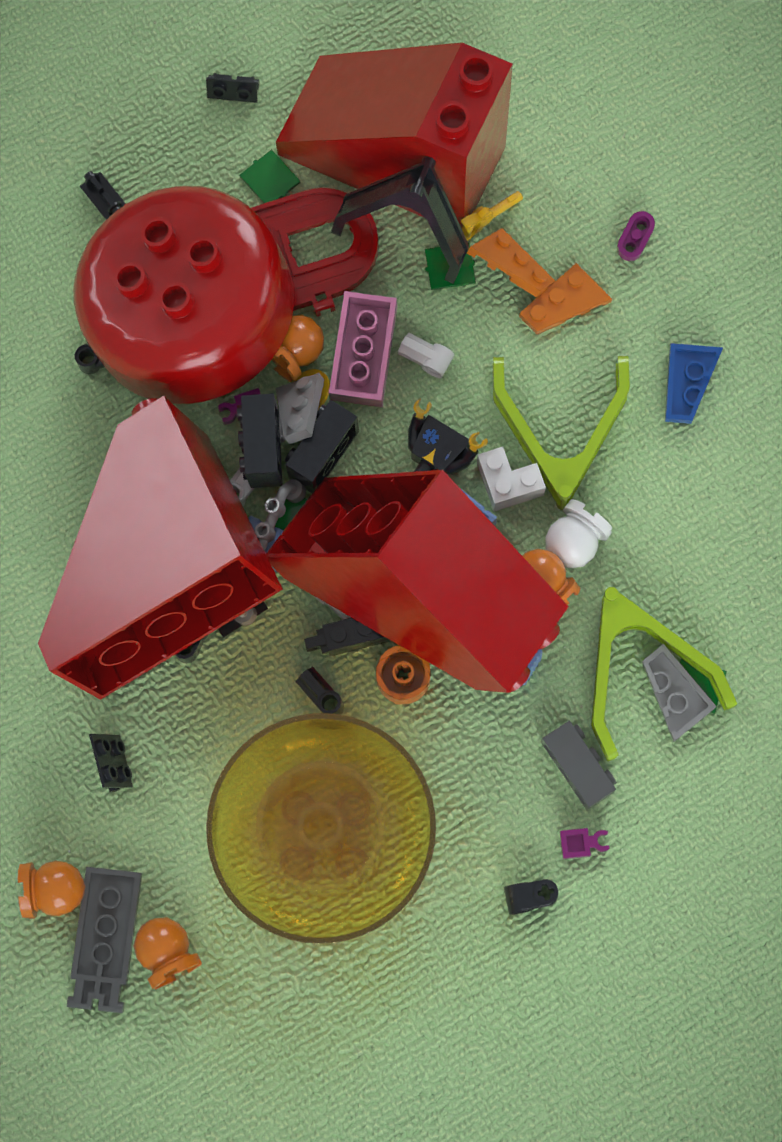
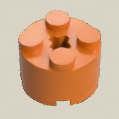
(400, 690)

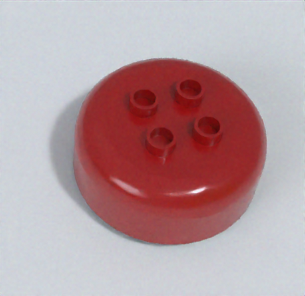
(184, 294)

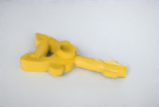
(483, 216)

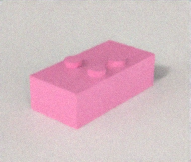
(363, 349)

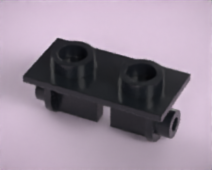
(226, 88)
(101, 194)

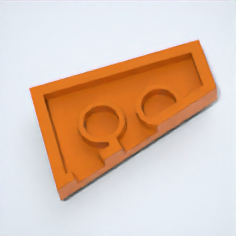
(567, 297)

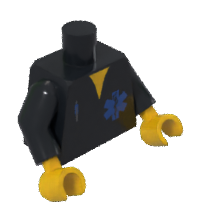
(438, 445)

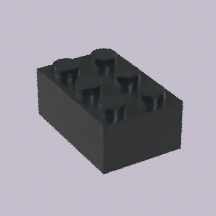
(260, 440)
(320, 453)

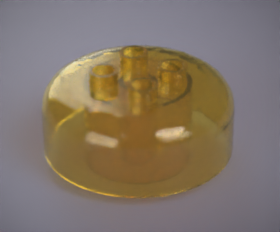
(321, 829)

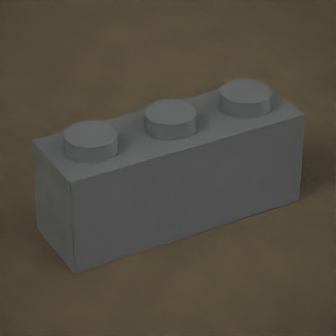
(579, 764)

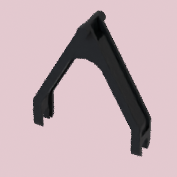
(421, 191)

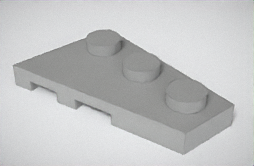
(299, 406)
(676, 692)

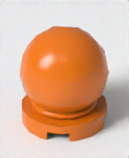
(300, 347)
(553, 572)
(51, 889)
(163, 949)

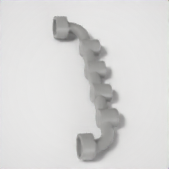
(292, 491)

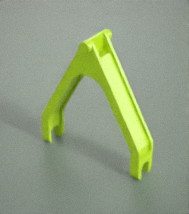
(560, 475)
(622, 615)

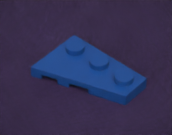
(688, 378)

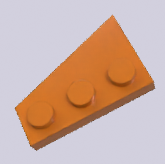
(507, 255)

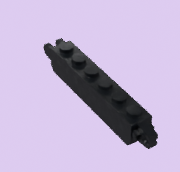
(343, 637)

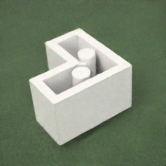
(507, 486)

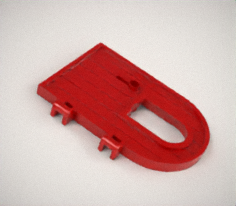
(330, 275)

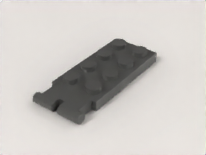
(104, 938)

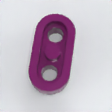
(634, 237)

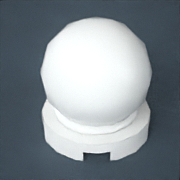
(577, 535)

